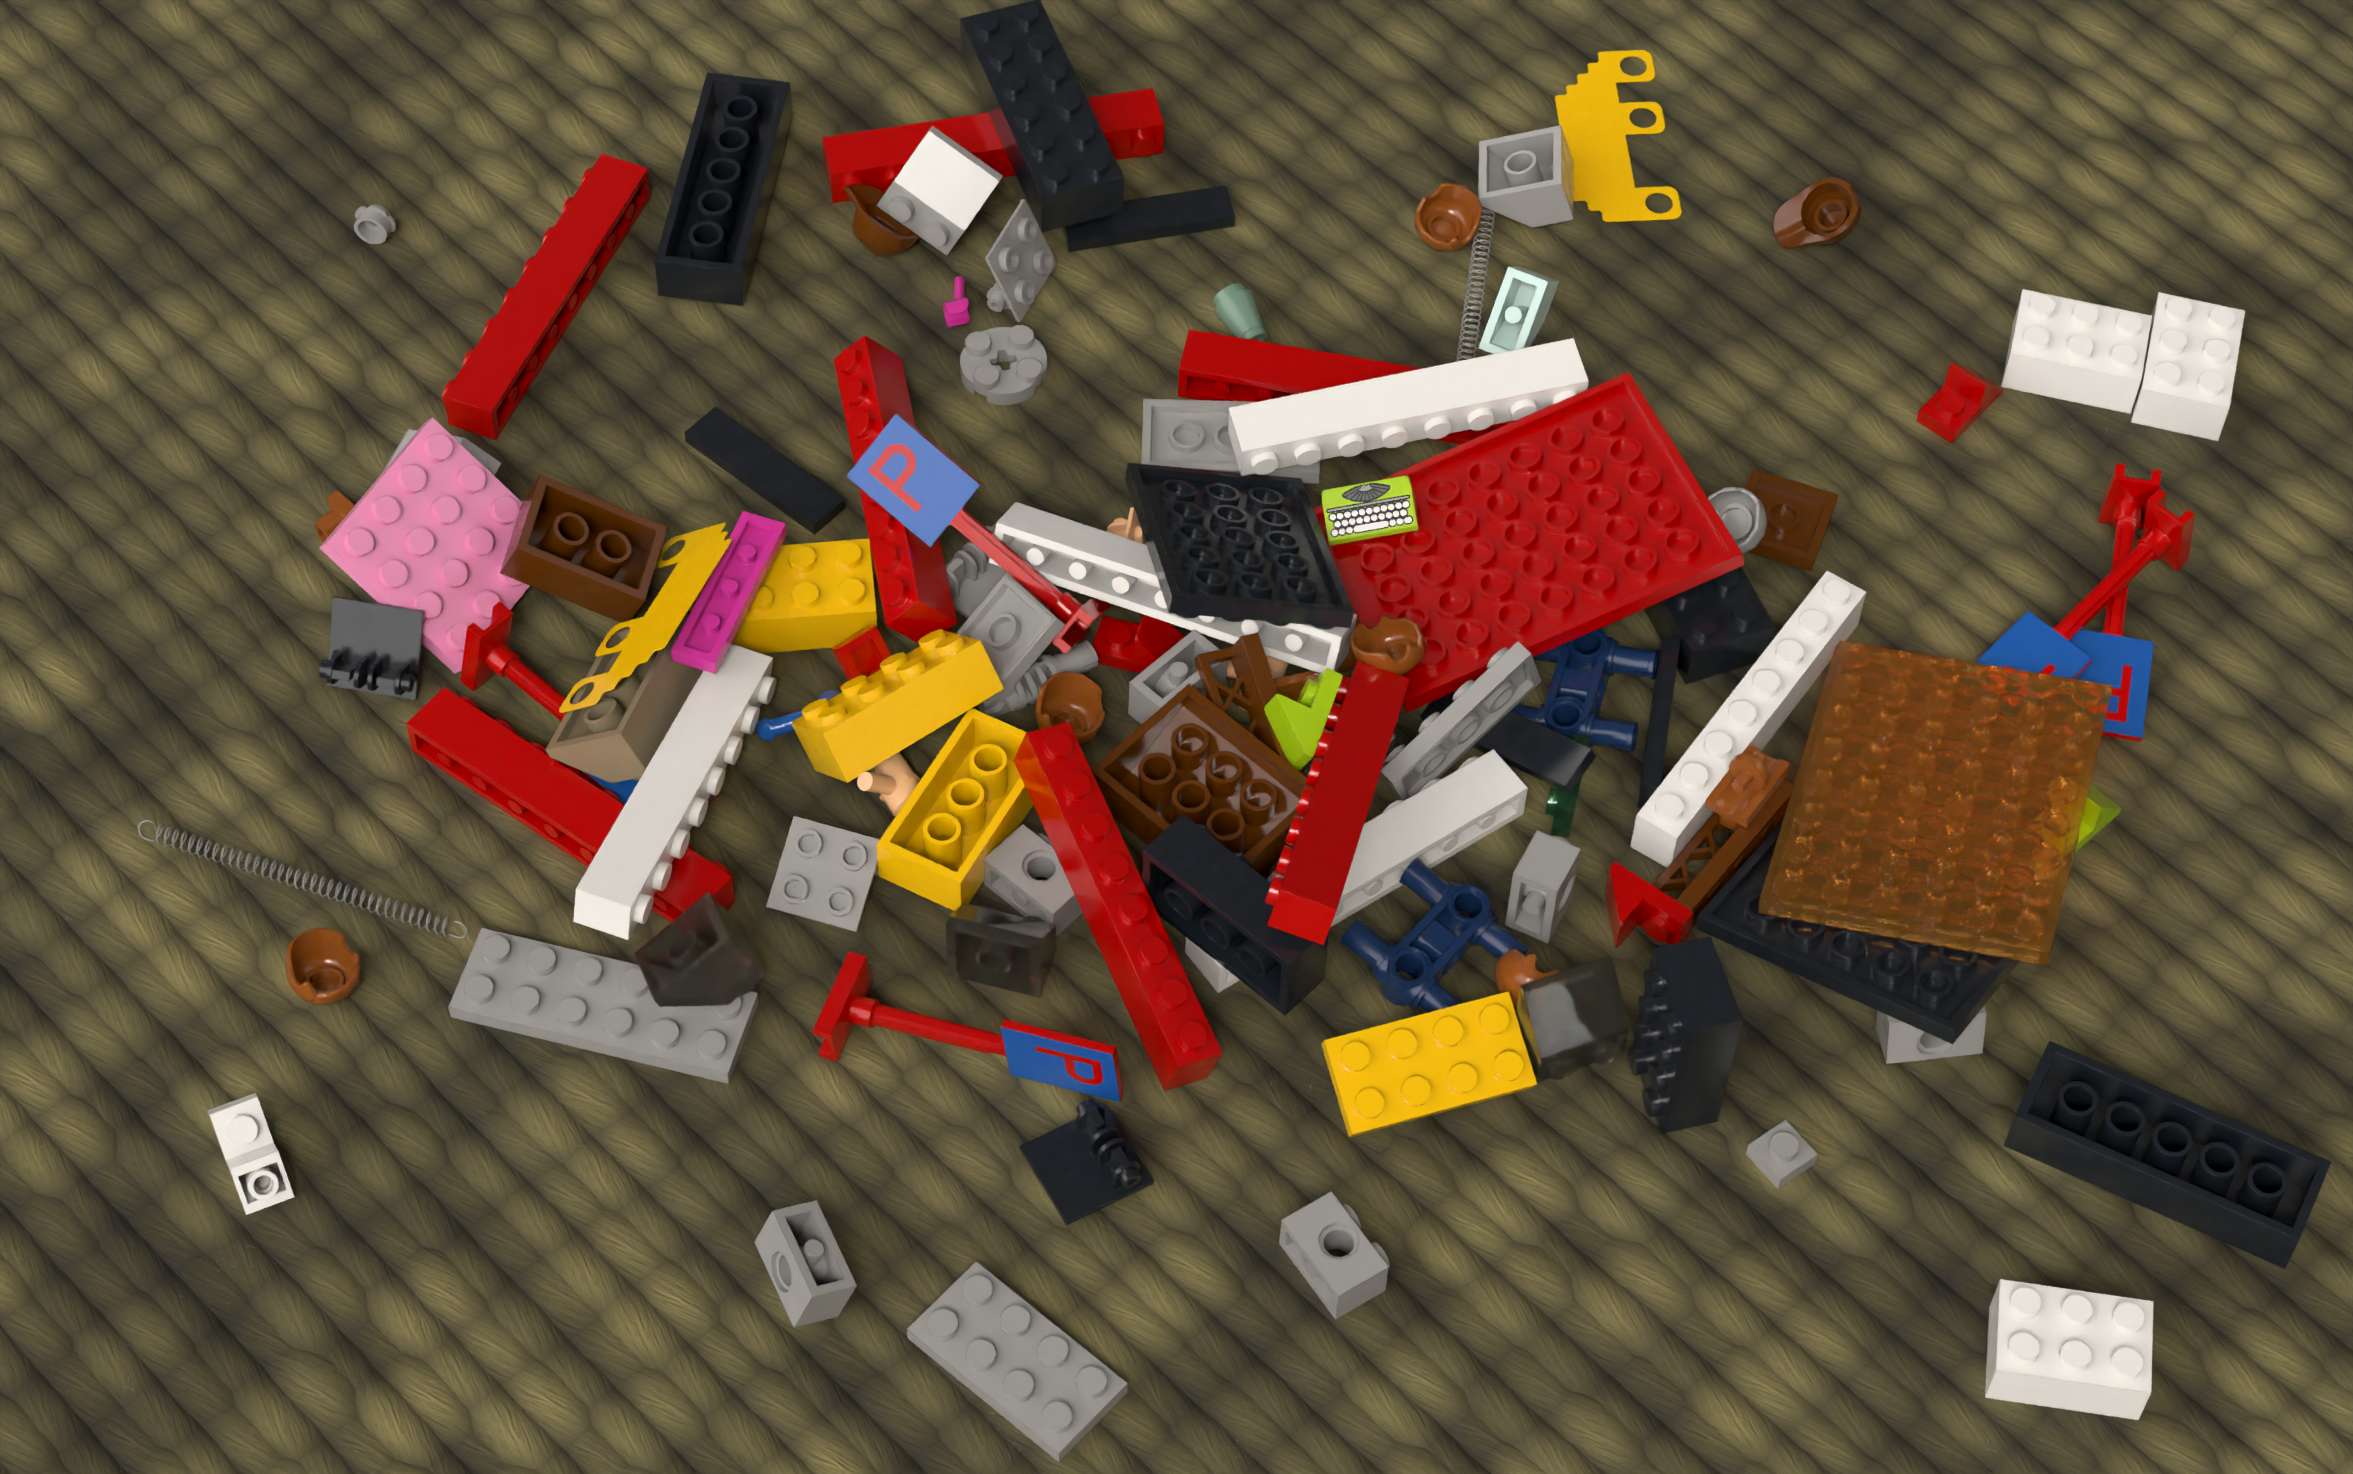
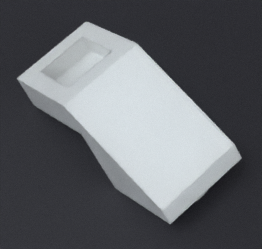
(250, 1153)

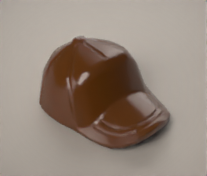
(1818, 214)
(875, 227)

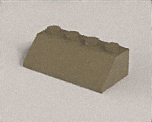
(629, 722)

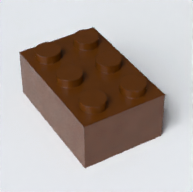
(583, 549)

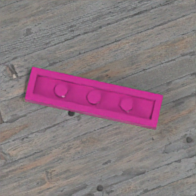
(729, 593)

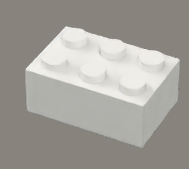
(2077, 351)
(2189, 366)
(2069, 1349)

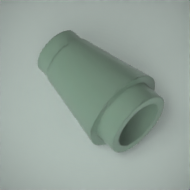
(1239, 312)

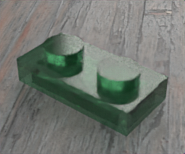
(1562, 804)

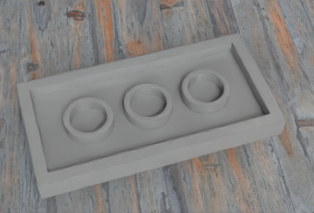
(1198, 438)
(1473, 713)
(1017, 1361)

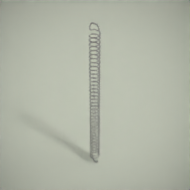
(1479, 290)
(364, 892)

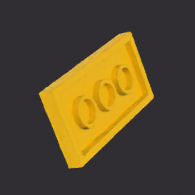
(1428, 1064)

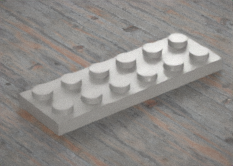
(595, 1007)

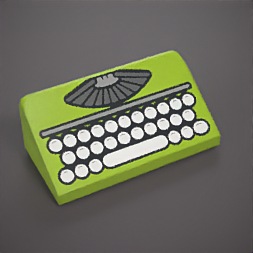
(1369, 510)

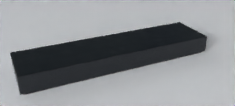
(1154, 219)
(765, 470)
(1659, 719)
(1530, 747)

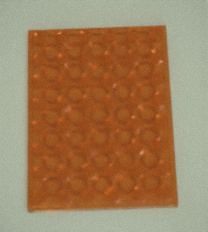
(1938, 802)

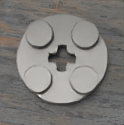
(997, 345)

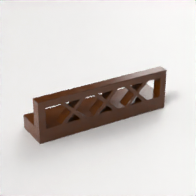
(1254, 682)
(1724, 859)

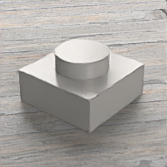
(1781, 1154)

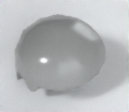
(1742, 515)

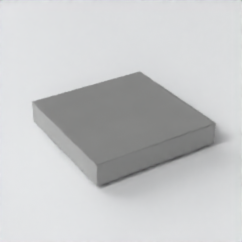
(1012, 629)

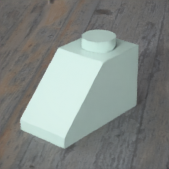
(1518, 310)

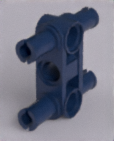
(1581, 684)
(1433, 942)

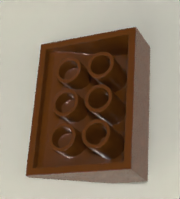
(1208, 768)

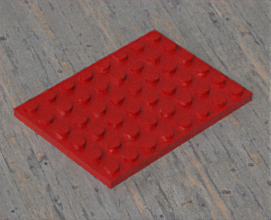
(1538, 537)

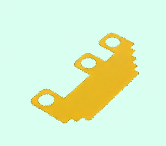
(1596, 138)
(654, 630)

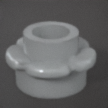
(374, 223)

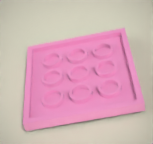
(433, 540)

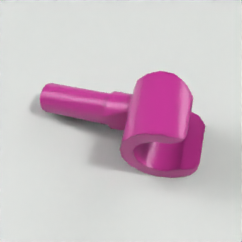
(957, 310)

